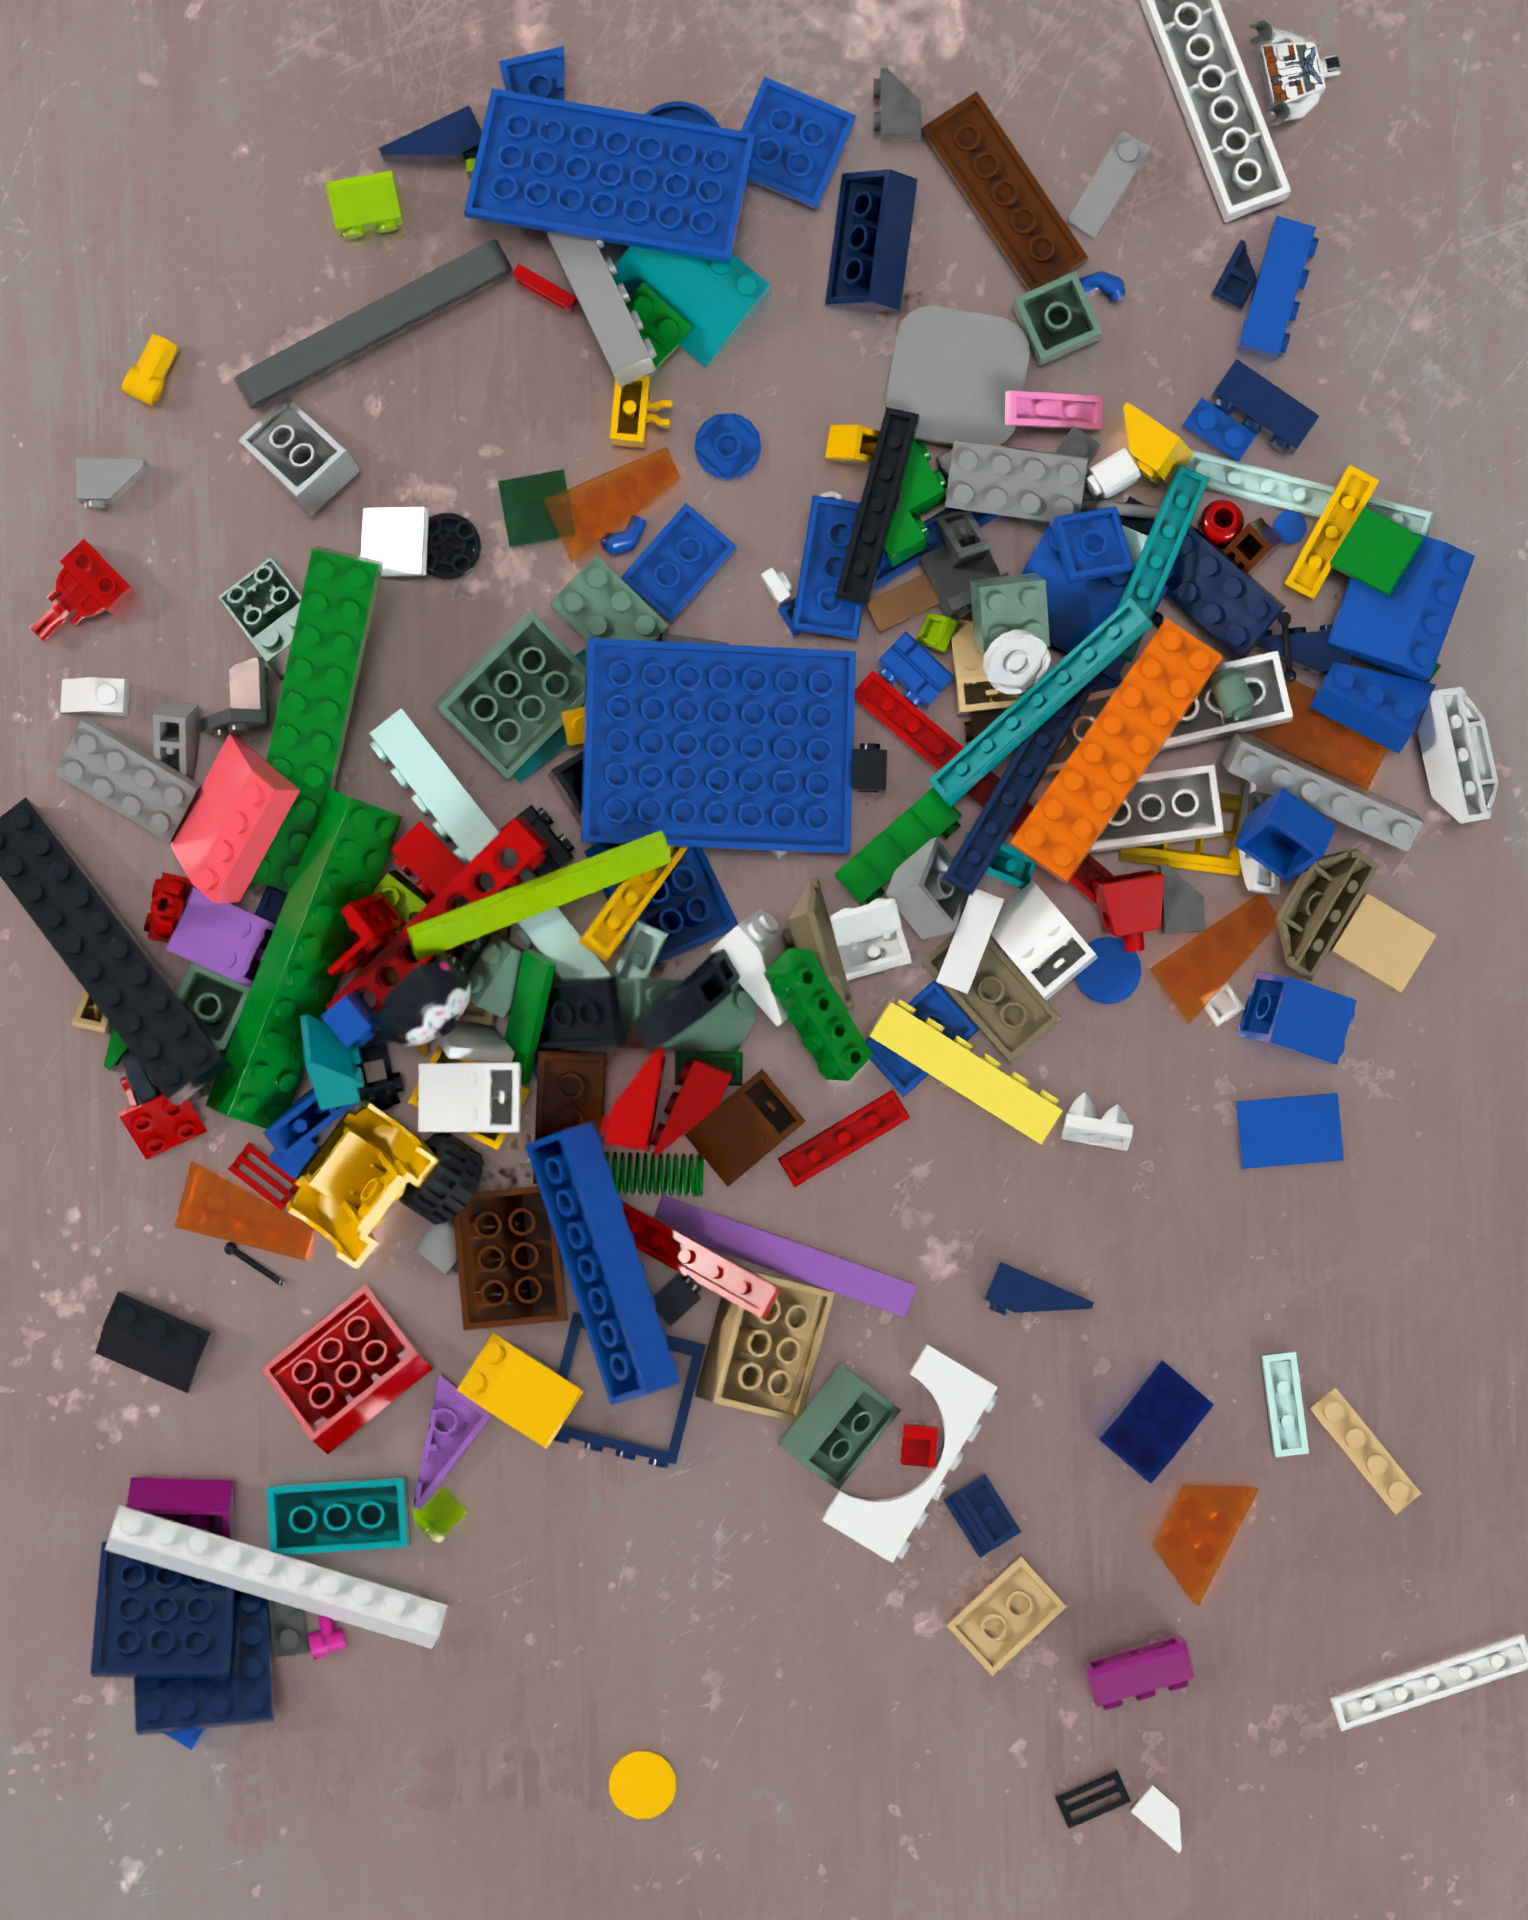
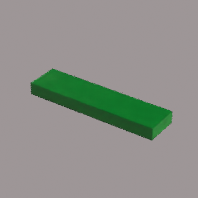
(529, 1009)

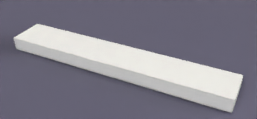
(1431, 1682)

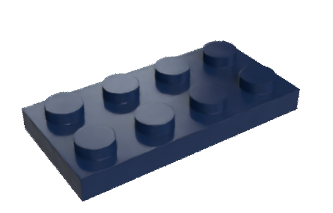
(1221, 594)

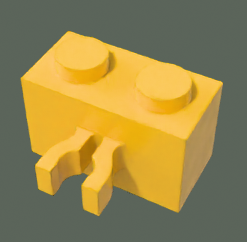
(631, 413)

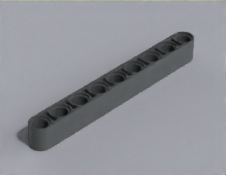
(373, 324)

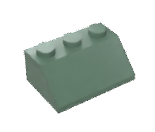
(839, 1427)

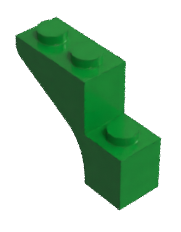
(919, 493)

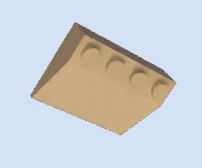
(766, 1361)

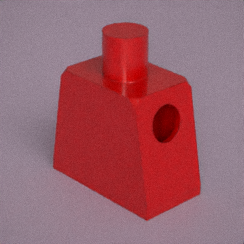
(1130, 905)

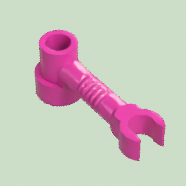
(326, 1639)

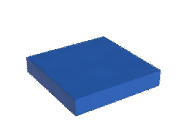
(1092, 545)

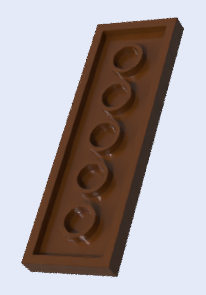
(1004, 193)

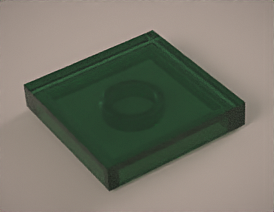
(524, 509)

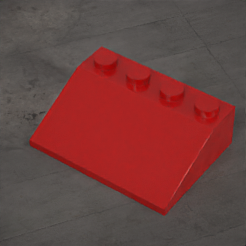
(635, 1111)
(346, 1369)

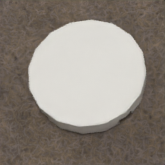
(1016, 661)

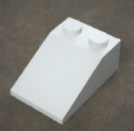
(753, 949)

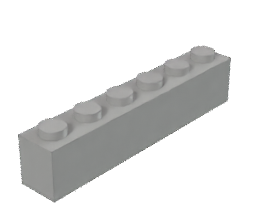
(605, 306)
(1322, 791)

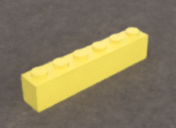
(966, 1072)

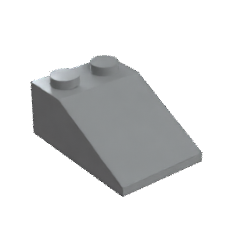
(299, 455)

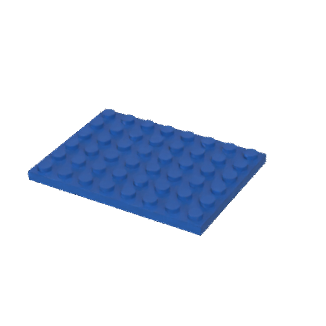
(718, 745)

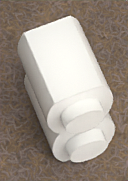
(1111, 476)

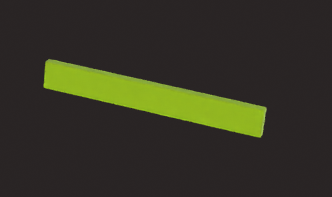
(539, 895)

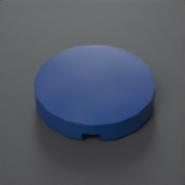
(727, 446)
(1112, 974)

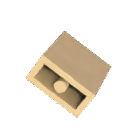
(1382, 943)

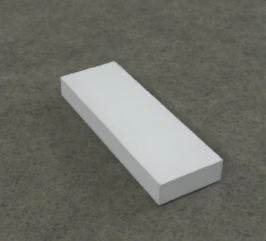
(969, 941)

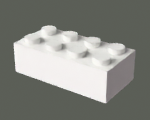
(1166, 810)

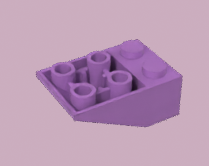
(221, 938)

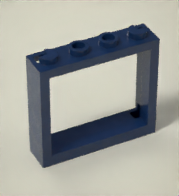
(624, 1448)

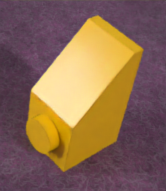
(851, 444)

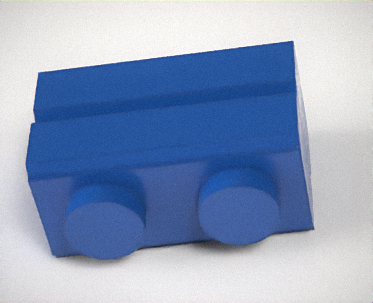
(915, 671)

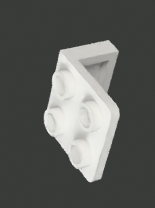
(870, 938)

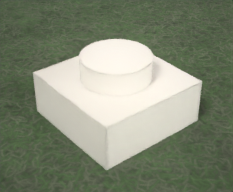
(777, 585)

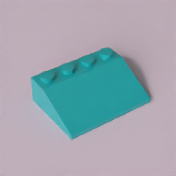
(706, 292)

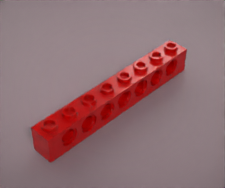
(516, 836)

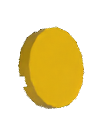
(642, 1784)

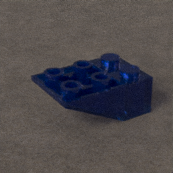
(1155, 1422)

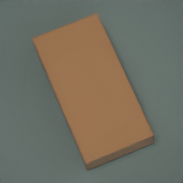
(902, 603)

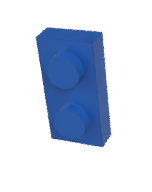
(1219, 430)

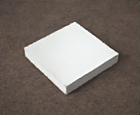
(396, 538)
(476, 1043)

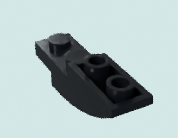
(687, 1002)

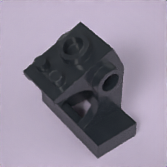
(385, 1091)

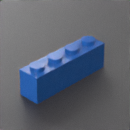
(1276, 288)

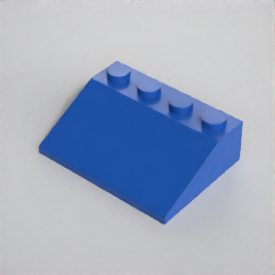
(1076, 607)
(1410, 626)
(685, 906)

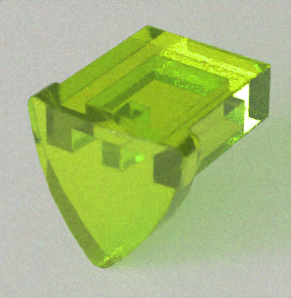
(439, 1515)

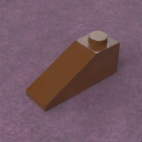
(1253, 545)

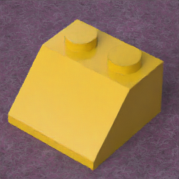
(1154, 446)

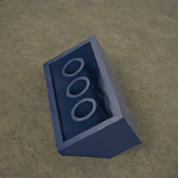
(871, 241)

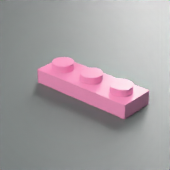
(1053, 410)

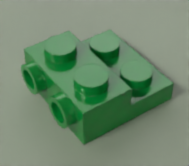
(660, 321)

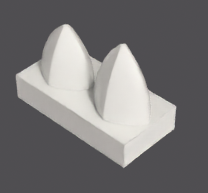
(1084, 1127)

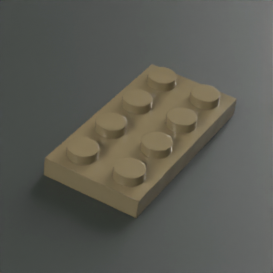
(999, 1001)

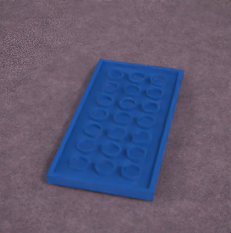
(610, 175)

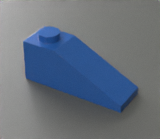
(301, 1124)

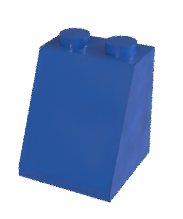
(1297, 1017)

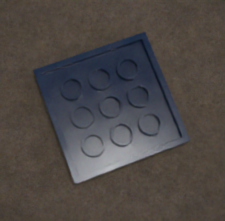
(159, 1622)
(210, 1703)

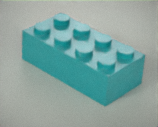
(338, 1515)

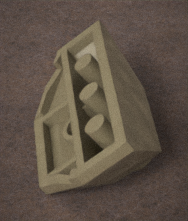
(1321, 907)
(812, 930)

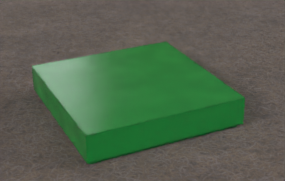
(1376, 552)

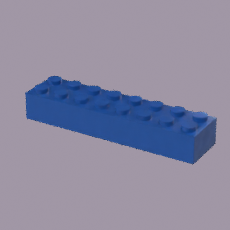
(602, 1263)

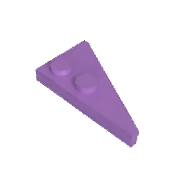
(451, 1430)

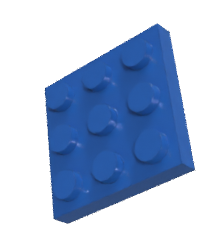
(795, 141)

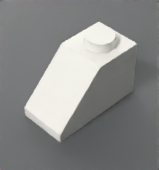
(95, 696)

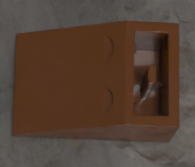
(745, 1127)

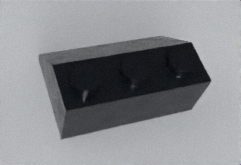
(154, 1341)

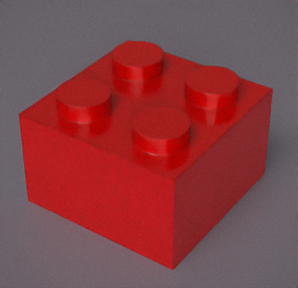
(427, 858)

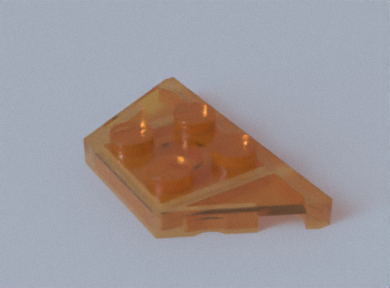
(1200, 1533)

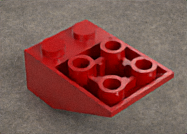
(699, 1096)

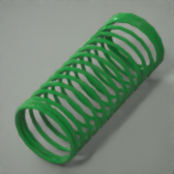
(696, 1187)

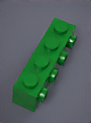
(818, 1014)

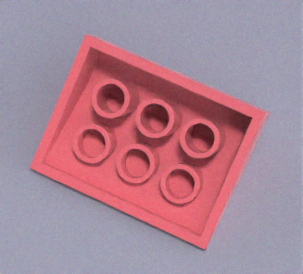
(232, 822)

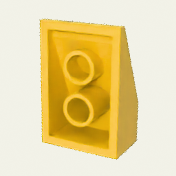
(520, 1390)

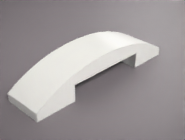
(1255, 875)

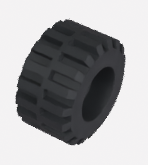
(449, 1183)

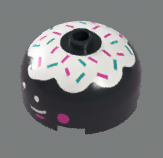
(425, 1002)

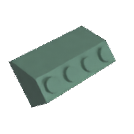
(717, 1031)

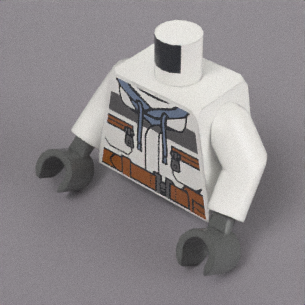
(1291, 71)

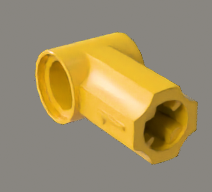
(146, 378)

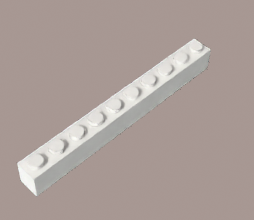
(276, 1577)

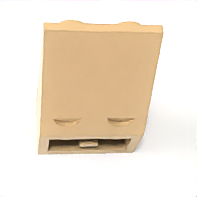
(972, 688)

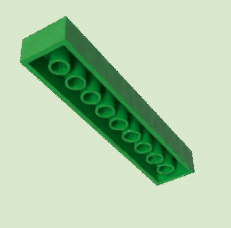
(318, 696)
(293, 978)

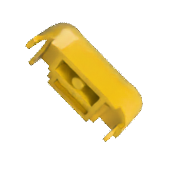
(358, 1178)

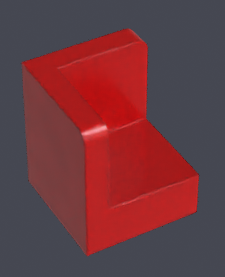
(919, 1445)

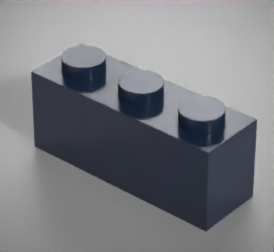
(1264, 407)

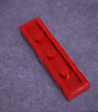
(843, 1138)

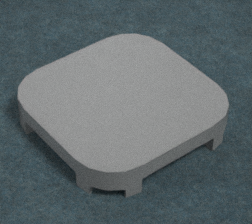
(956, 373)

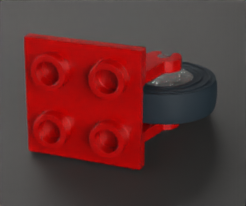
(156, 1122)

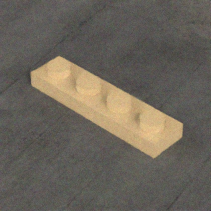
(1364, 1451)

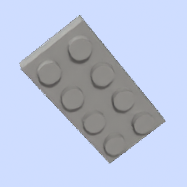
(1015, 481)
(127, 779)

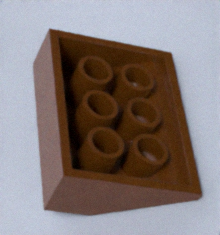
(508, 1260)

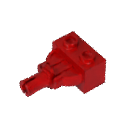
(85, 589)
(167, 903)

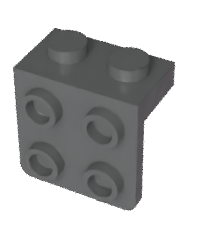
(953, 583)
(247, 701)

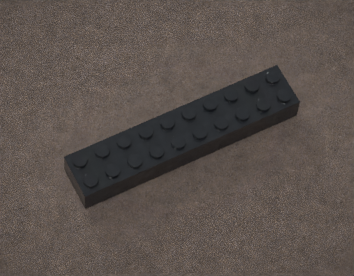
(105, 956)

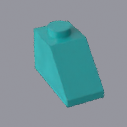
(1010, 867)

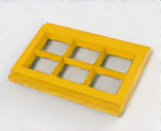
(1195, 860)

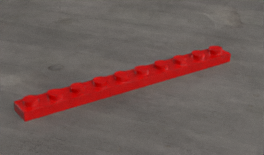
(939, 748)

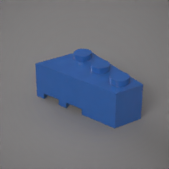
(1373, 703)

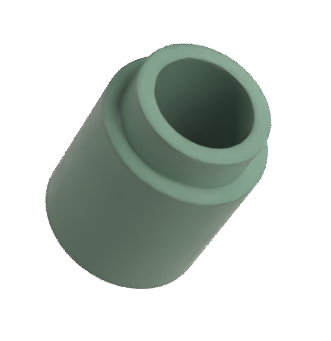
(1232, 694)

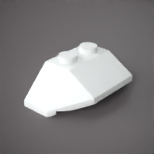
(1458, 756)

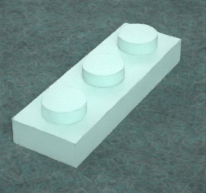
(1285, 1404)

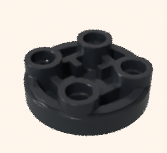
(451, 547)

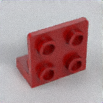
(375, 923)

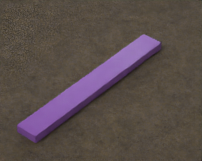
(787, 1256)

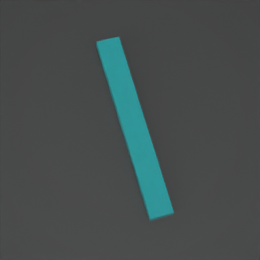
(1040, 702)

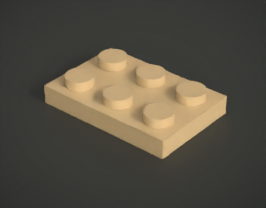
(1006, 1615)

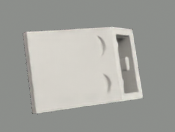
(1041, 941)
(470, 1097)

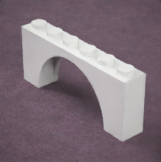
(888, 1522)

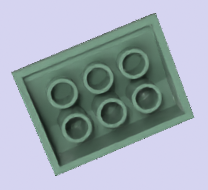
(515, 694)

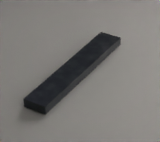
(877, 507)

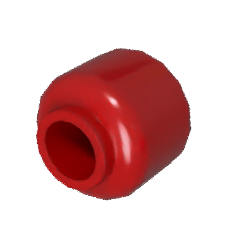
(1221, 512)

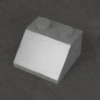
(922, 894)

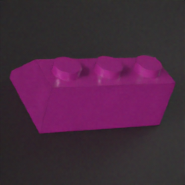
(190, 1502)
(1139, 1672)

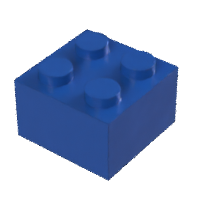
(1285, 835)

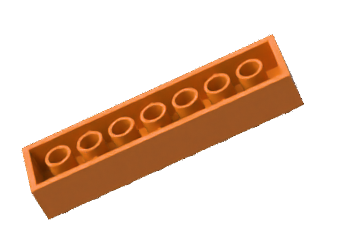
(1116, 751)

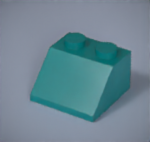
(331, 1065)

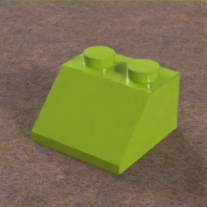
(365, 204)

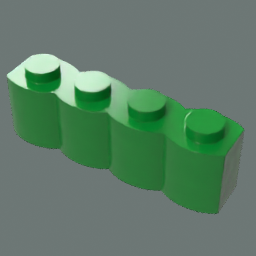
(876, 862)

